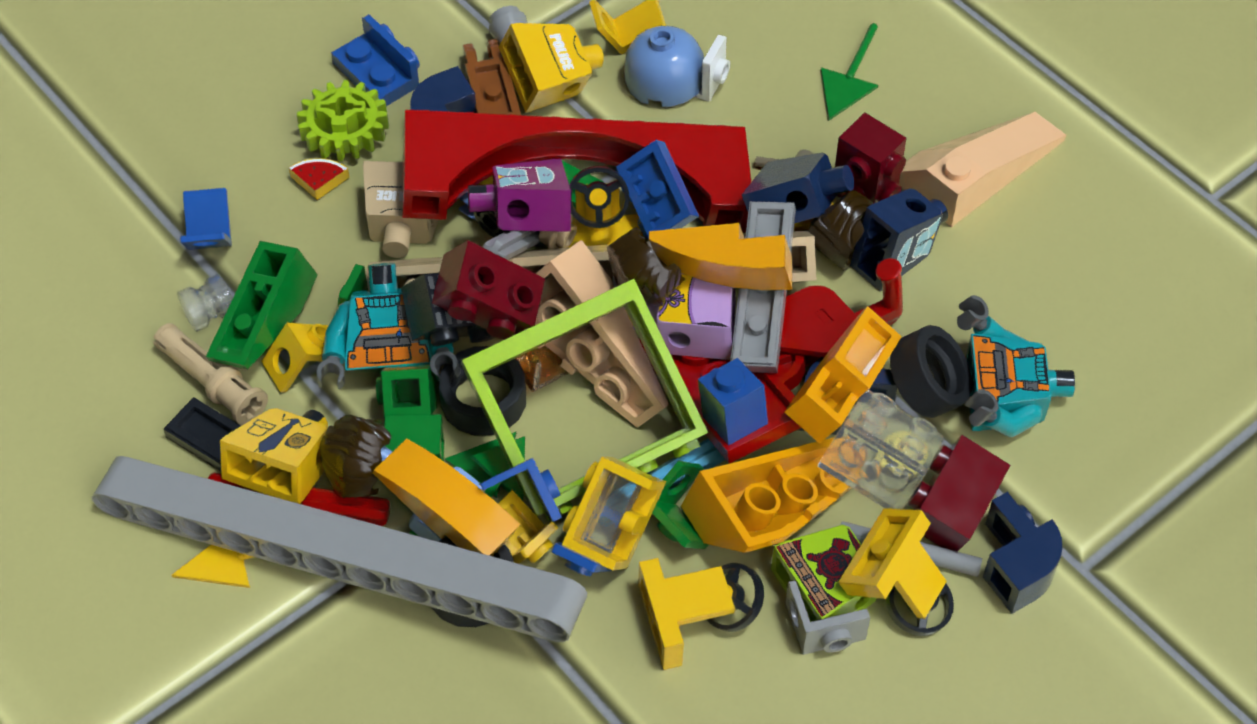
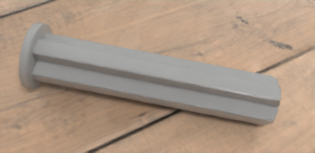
(513, 243)

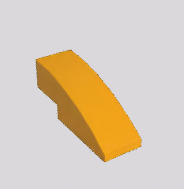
(725, 257)
(843, 375)
(446, 499)

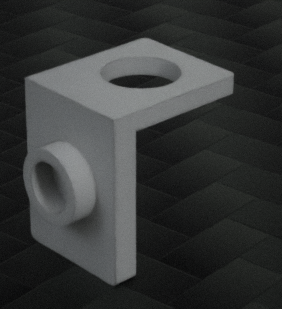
(825, 634)

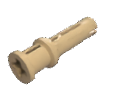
(221, 383)

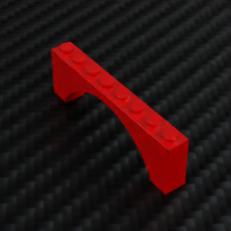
(461, 148)

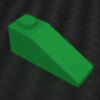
(265, 300)

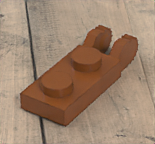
(490, 81)

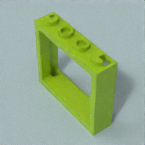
(625, 296)

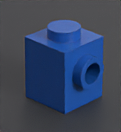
(733, 401)

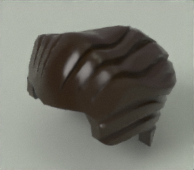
(840, 228)
(635, 259)
(351, 454)

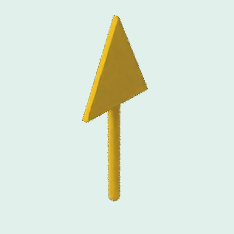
(216, 566)

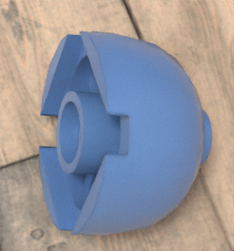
(664, 66)

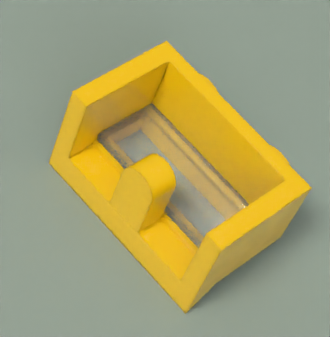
(612, 512)

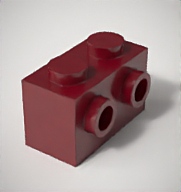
(873, 156)
(488, 290)
(958, 492)

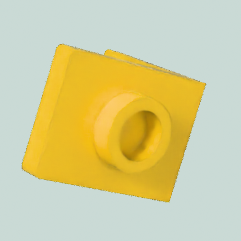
(626, 27)
(303, 344)

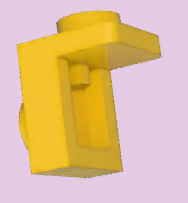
(532, 536)

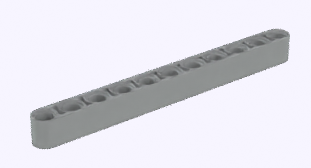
(343, 548)

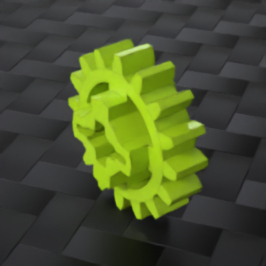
(343, 120)

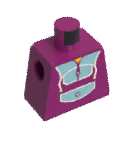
(526, 196)

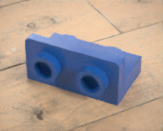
(378, 62)
(657, 189)

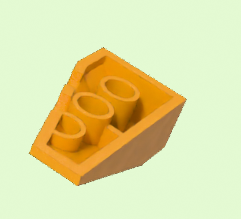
(761, 498)

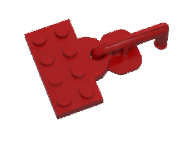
(811, 327)

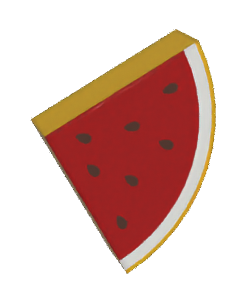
(318, 175)

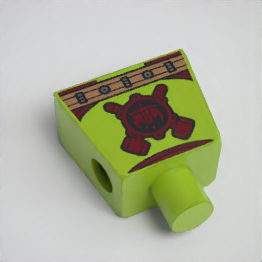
(817, 566)

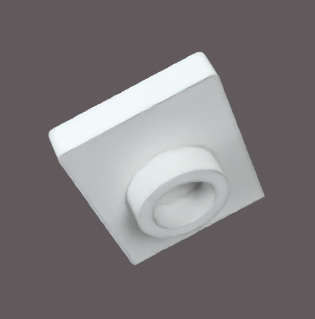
(714, 69)

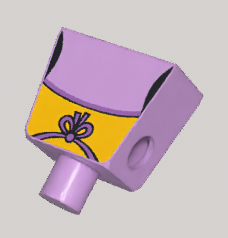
(698, 319)

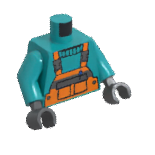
(375, 332)
(1007, 375)

